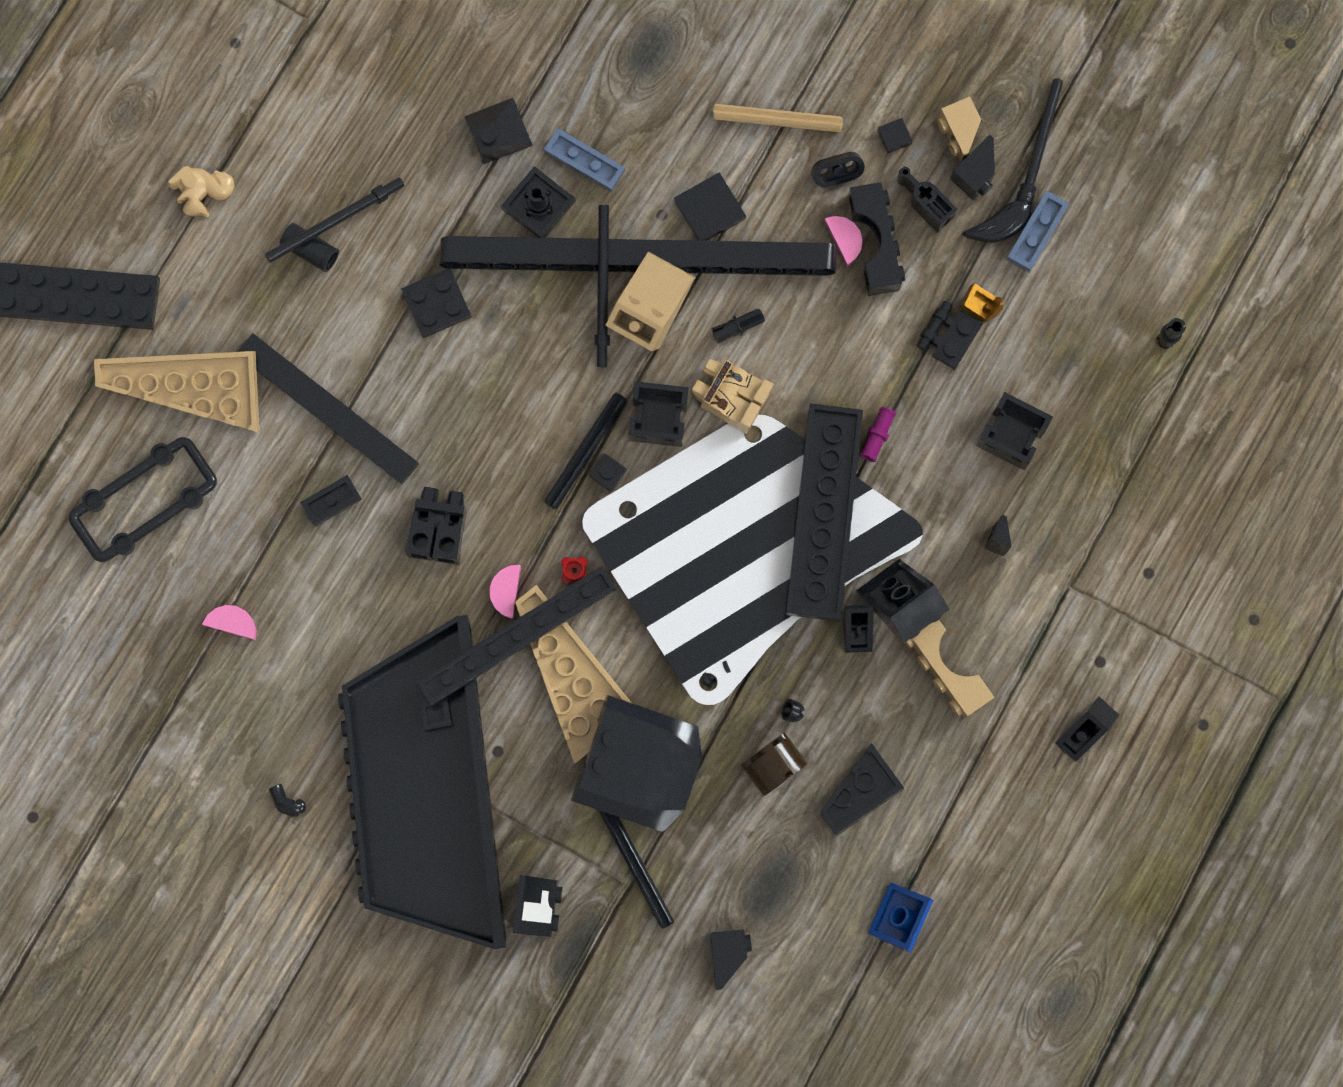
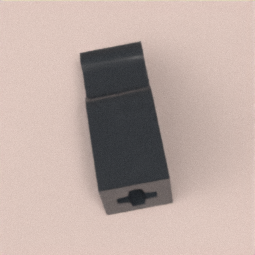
(936, 209)

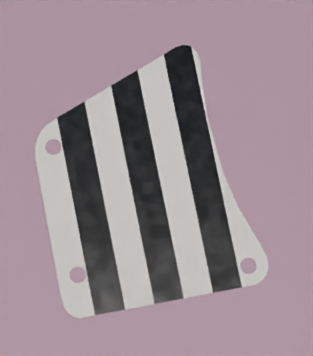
(716, 548)

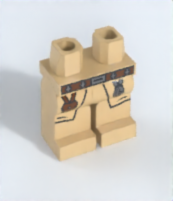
(733, 394)

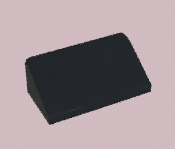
(999, 538)

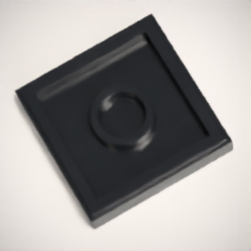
(710, 208)

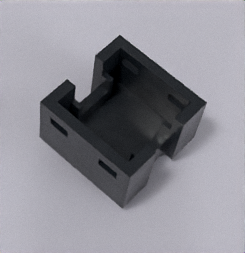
(658, 414)
(1014, 431)

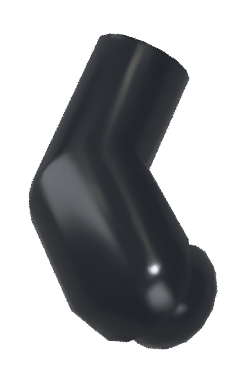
(286, 805)

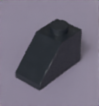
(977, 170)
(1087, 728)
(728, 954)

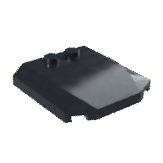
(639, 765)

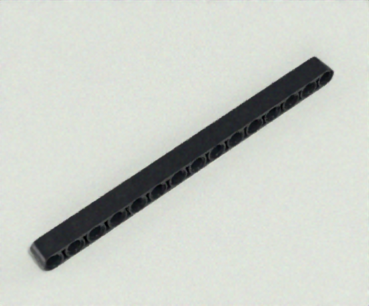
(627, 255)

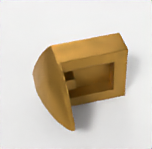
(981, 304)

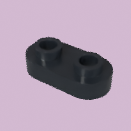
(837, 170)

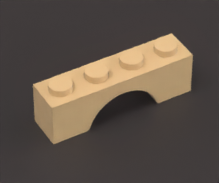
(965, 693)

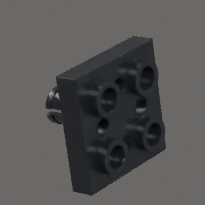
(537, 187)

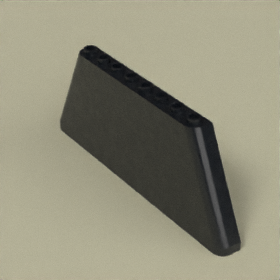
(422, 796)

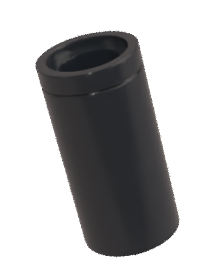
(314, 251)

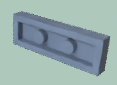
(584, 160)
(1037, 231)

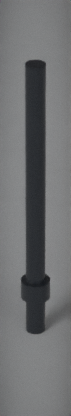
(377, 195)
(602, 338)

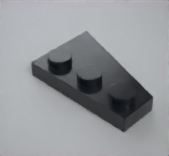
(862, 792)

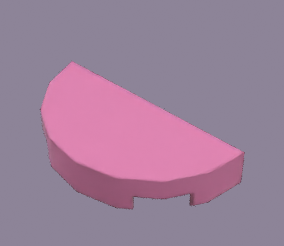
(846, 237)
(504, 590)
(231, 620)

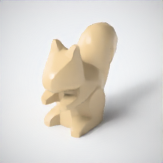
(196, 184)

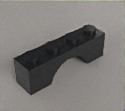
(869, 207)

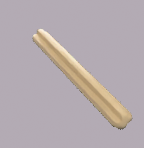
(777, 117)

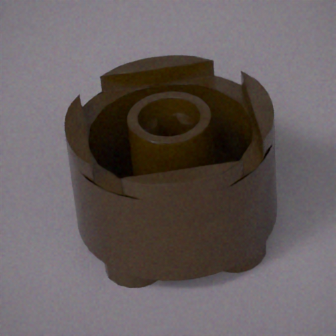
(774, 764)

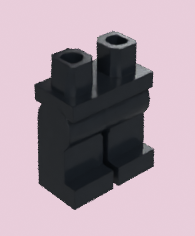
(439, 518)

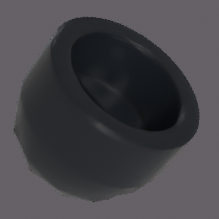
(792, 711)

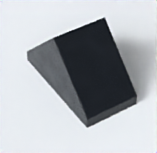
(858, 628)

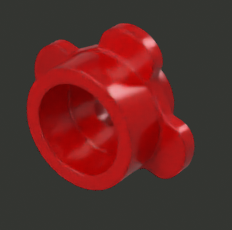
(568, 564)

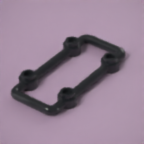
(95, 500)

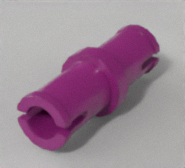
(878, 434)

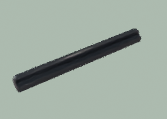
(585, 450)
(638, 869)

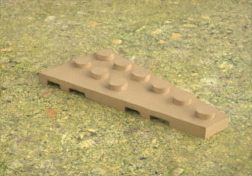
(201, 384)
(572, 679)

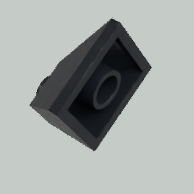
(498, 131)

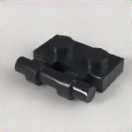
(956, 340)

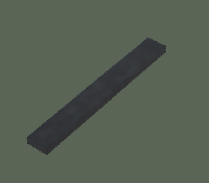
(330, 410)
(515, 636)

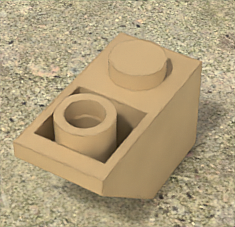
(960, 124)

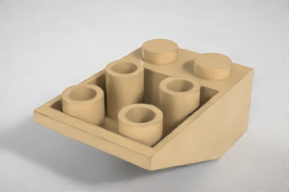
(650, 302)

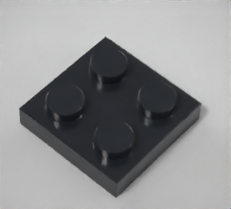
(436, 303)

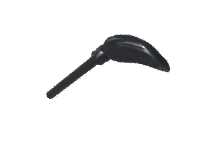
(1017, 213)

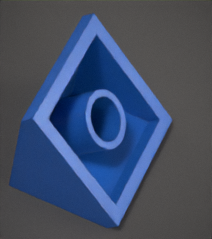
(900, 917)

